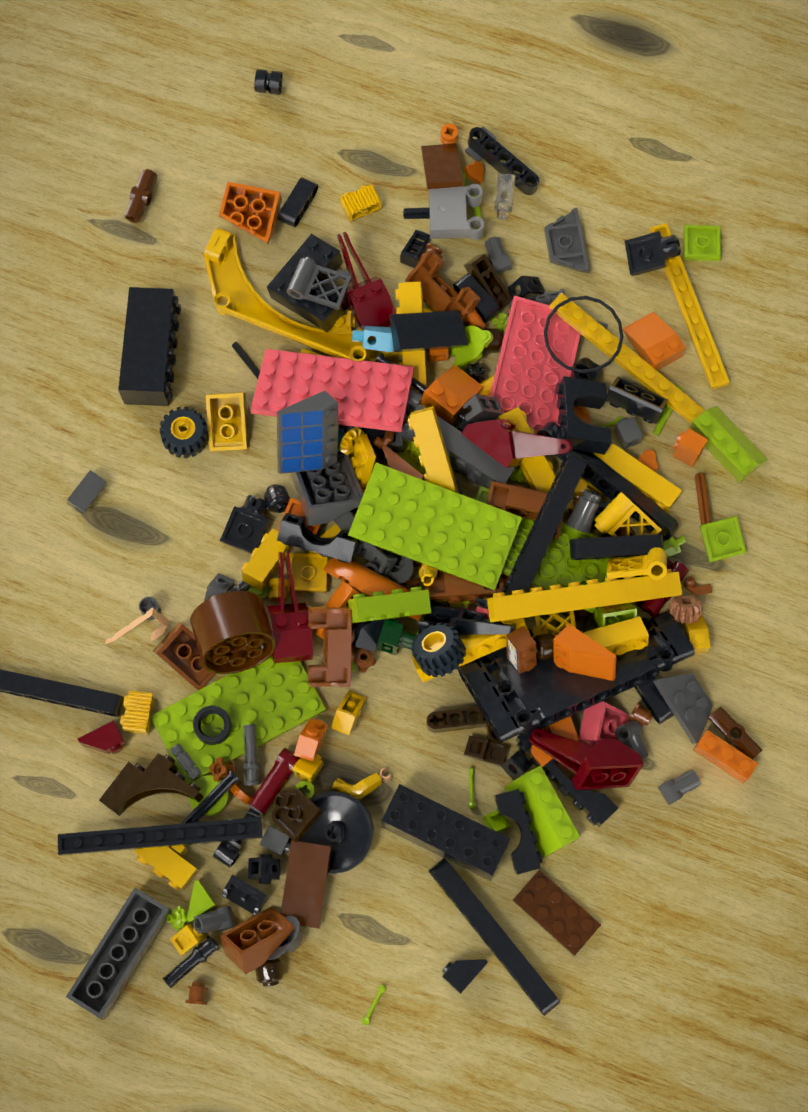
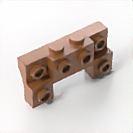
(437, 291)
(518, 501)
(457, 590)
(337, 646)

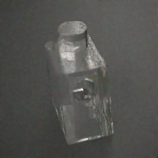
(504, 195)

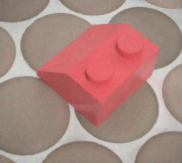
(601, 722)

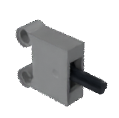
(448, 212)

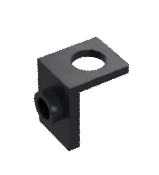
(528, 285)
(516, 765)

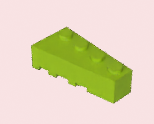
(389, 606)

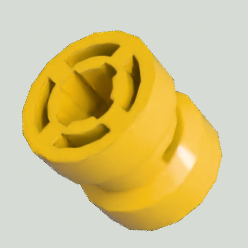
(273, 594)

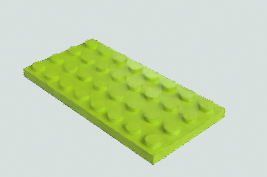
(435, 526)
(557, 563)
(268, 695)

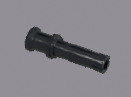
(198, 956)

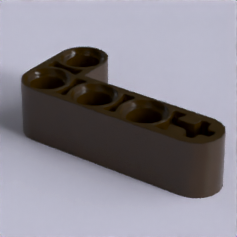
(465, 722)

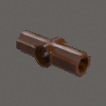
(140, 196)
(725, 724)

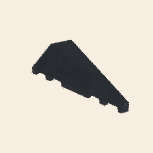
(463, 620)

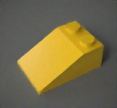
(227, 421)

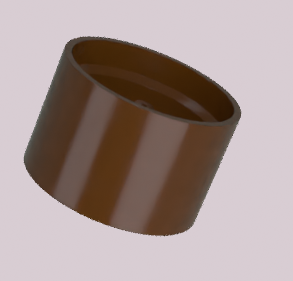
(232, 632)

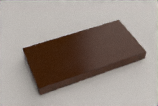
(442, 166)
(306, 882)

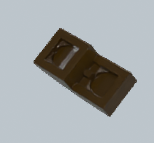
(486, 751)

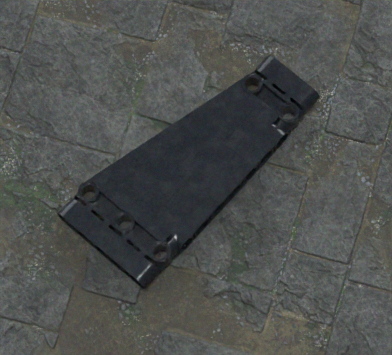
(553, 693)

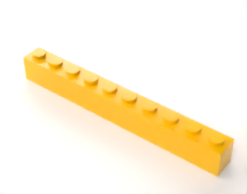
(581, 596)

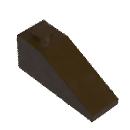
(487, 277)

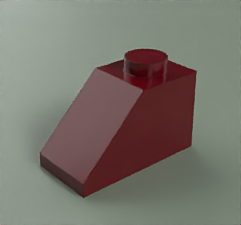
(104, 739)

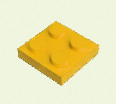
(363, 460)
(308, 573)

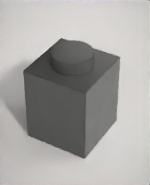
(628, 432)
(276, 841)

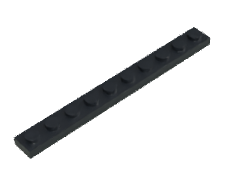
(160, 836)

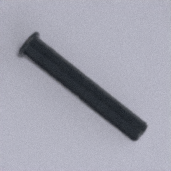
(212, 798)

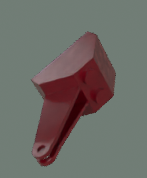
(367, 299)
(509, 445)
(289, 622)
(595, 767)

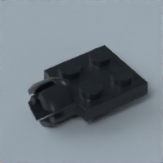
(650, 252)
(246, 525)

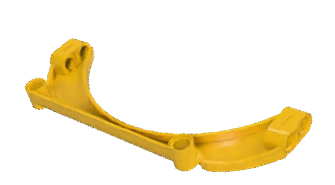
(243, 302)

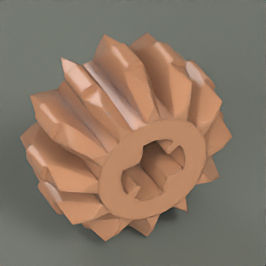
(685, 609)

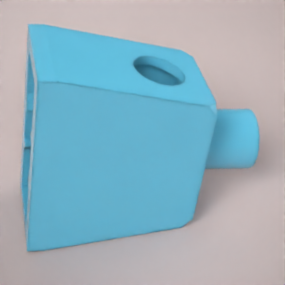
(382, 341)

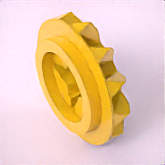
(348, 440)

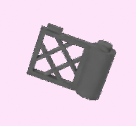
(304, 280)

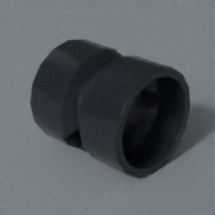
(268, 81)

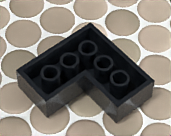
(316, 313)

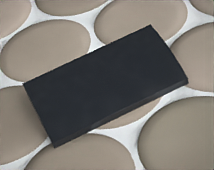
(427, 331)

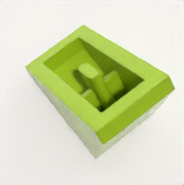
(200, 902)

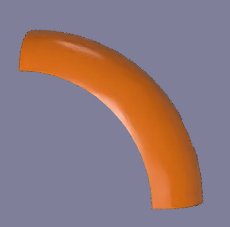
(363, 578)

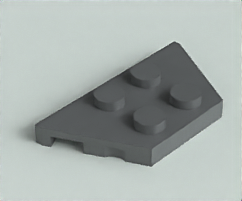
(566, 242)
(686, 702)

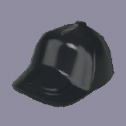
(586, 363)

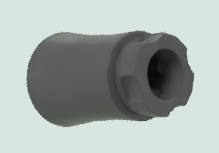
(584, 511)

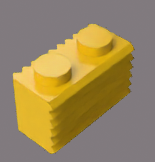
(360, 202)
(138, 712)

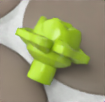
(177, 918)

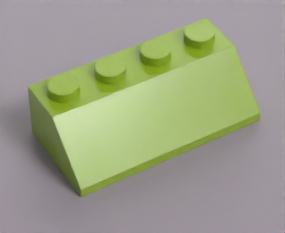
(728, 443)
(548, 816)

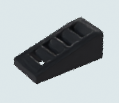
(410, 258)

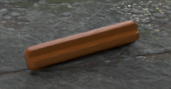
(703, 499)

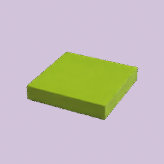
(702, 243)
(722, 539)

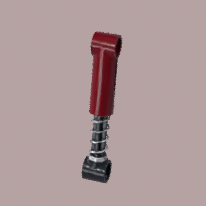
(229, 851)

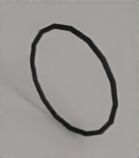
(591, 299)

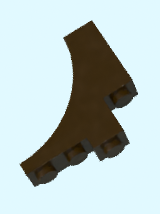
(138, 783)

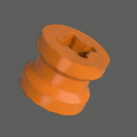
(445, 137)

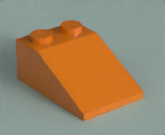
(655, 341)
(450, 393)
(583, 655)

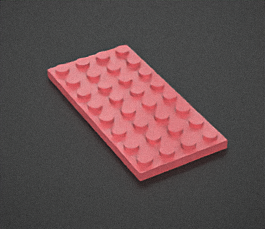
(525, 368)
(367, 391)

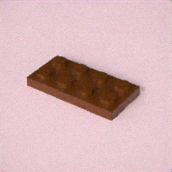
(556, 912)

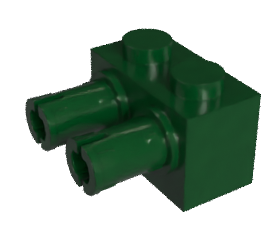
(394, 637)

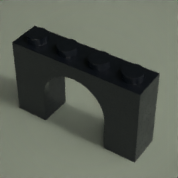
(584, 393)

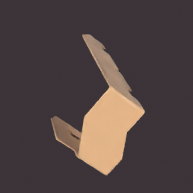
(154, 635)

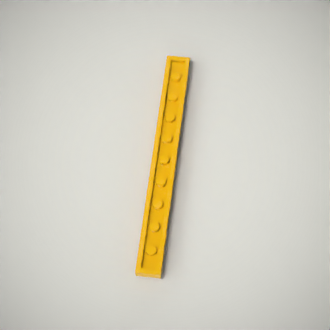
(694, 318)
(627, 359)

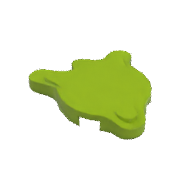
(477, 340)

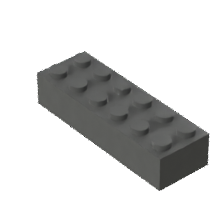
(466, 456)
(119, 954)

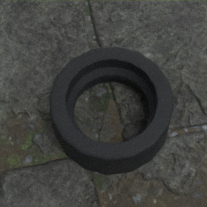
(207, 711)

